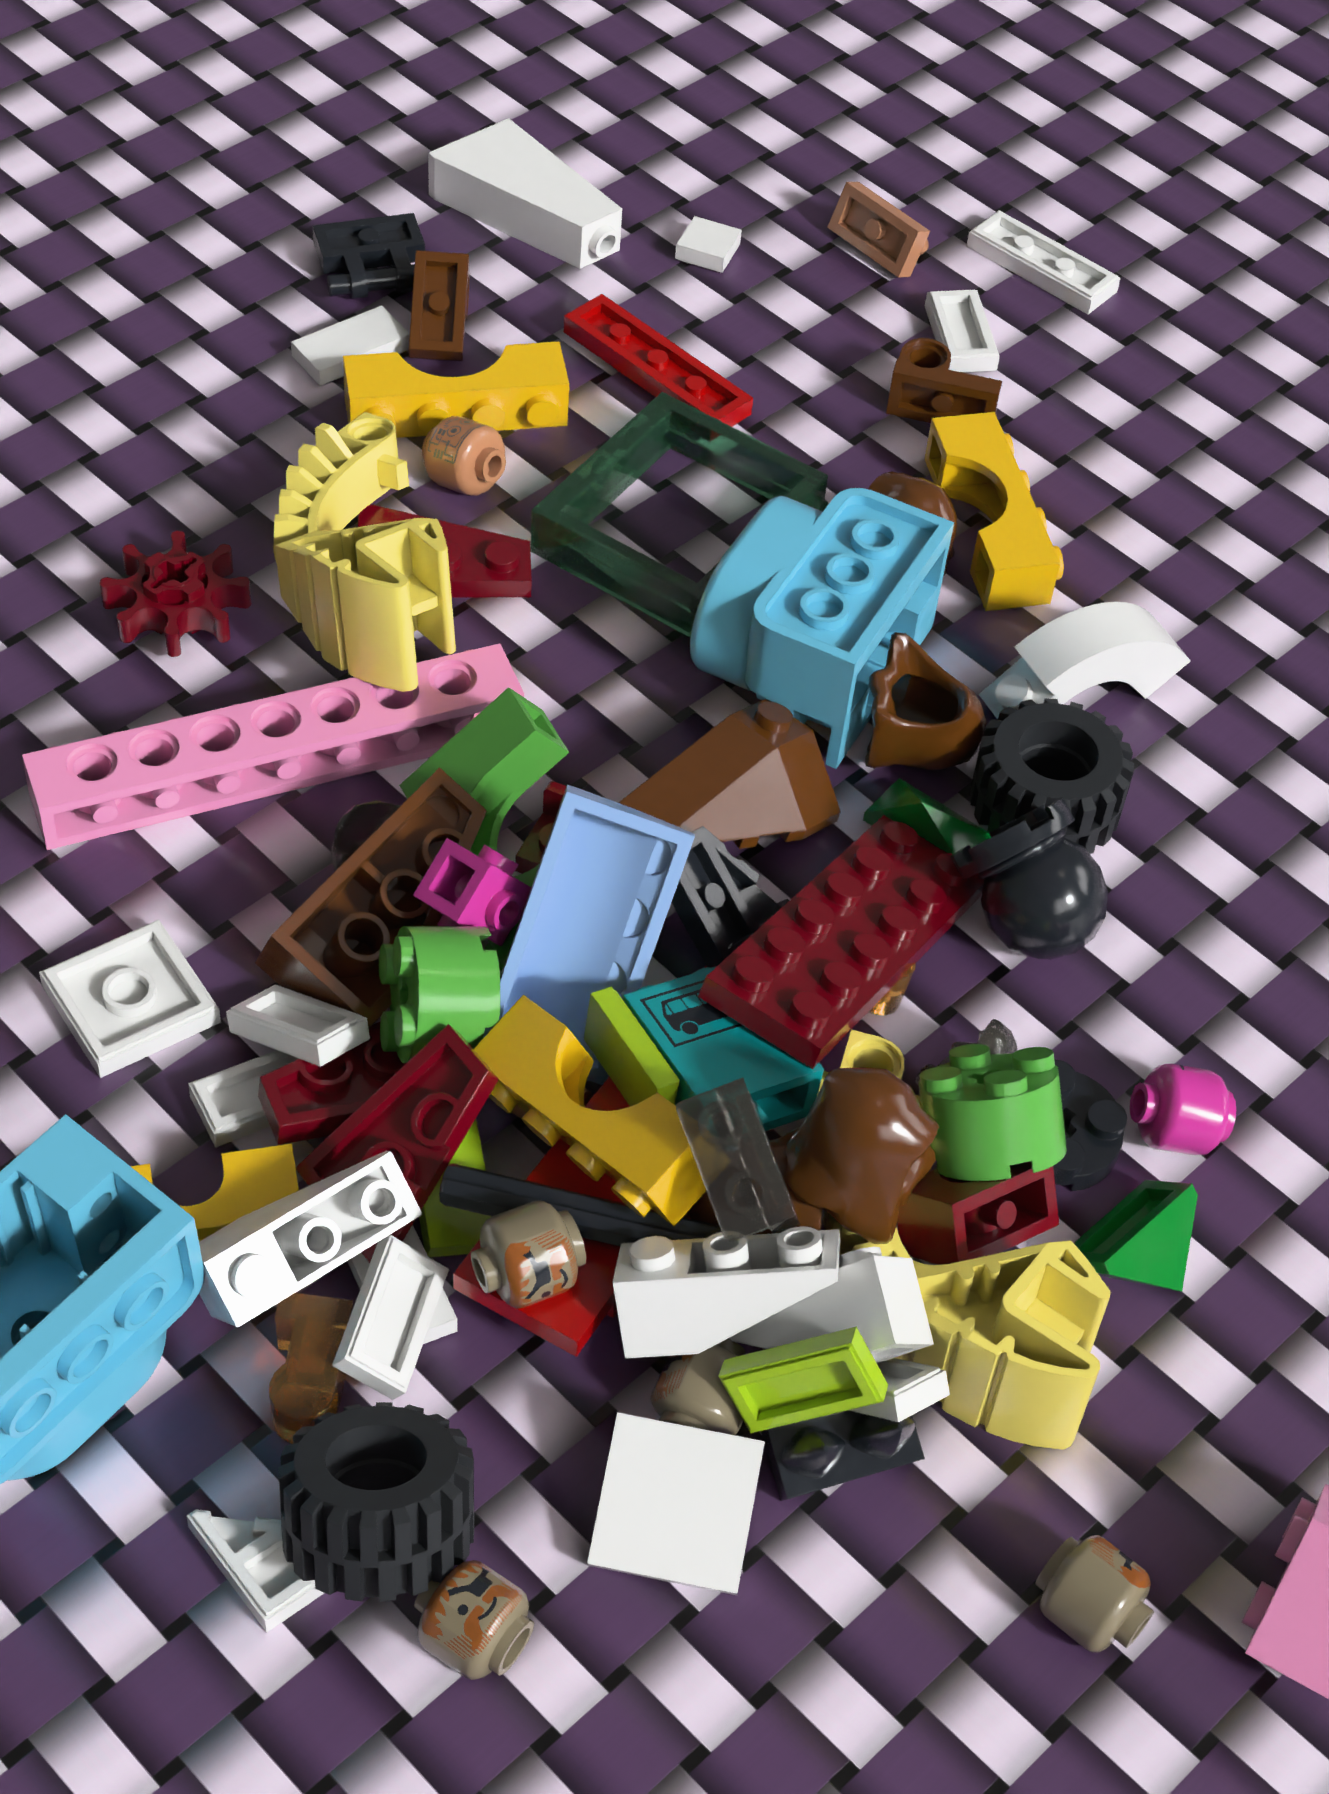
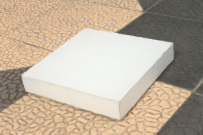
(129, 998)
(676, 1503)

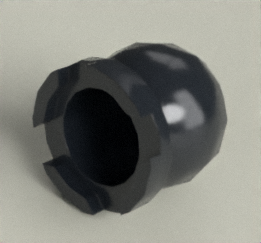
(1038, 887)

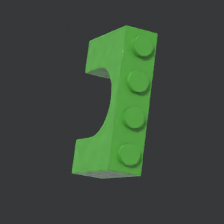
(495, 764)

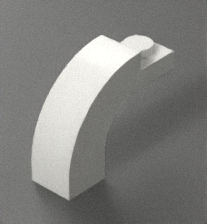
(1085, 650)

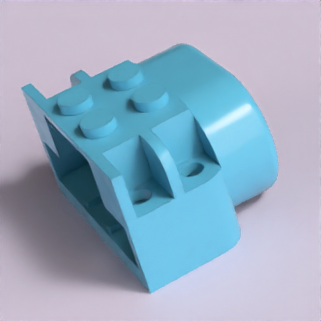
(813, 600)
(86, 1292)

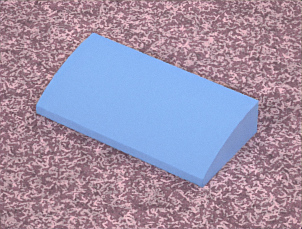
(593, 909)

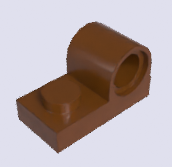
(439, 305)
(927, 389)

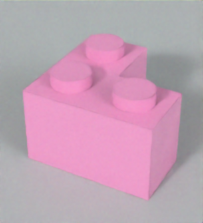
(1294, 1616)

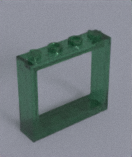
(562, 518)

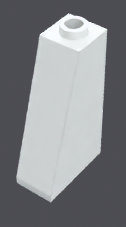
(526, 193)

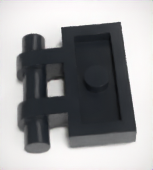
(365, 244)

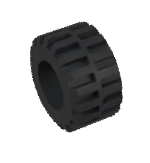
(1051, 754)
(376, 1501)

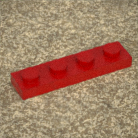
(654, 360)

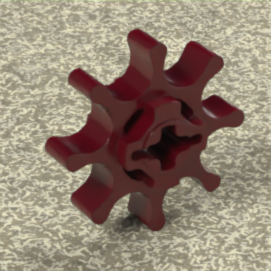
(175, 593)

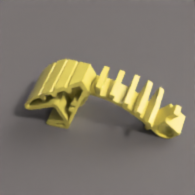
(368, 584)
(1002, 1324)

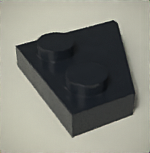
(719, 899)

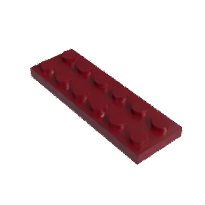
(842, 941)

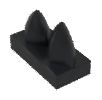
(837, 1450)

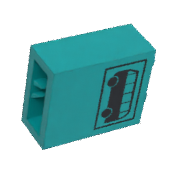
(714, 1049)

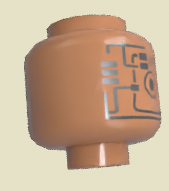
(464, 455)

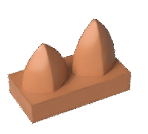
(879, 229)

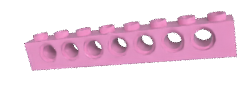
(256, 748)

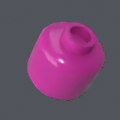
(1183, 1109)

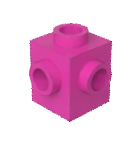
(474, 890)

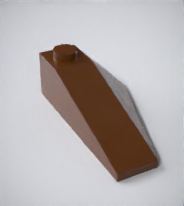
(745, 780)
(337, 934)

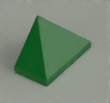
(926, 816)
(1145, 1235)

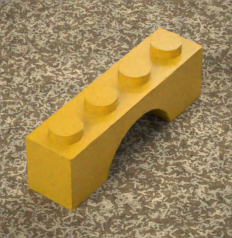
(517, 392)
(1014, 555)
(638, 1146)

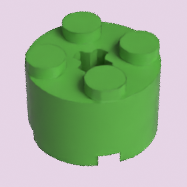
(437, 981)
(994, 1112)

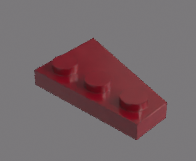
(479, 560)
(315, 1100)
(415, 1116)

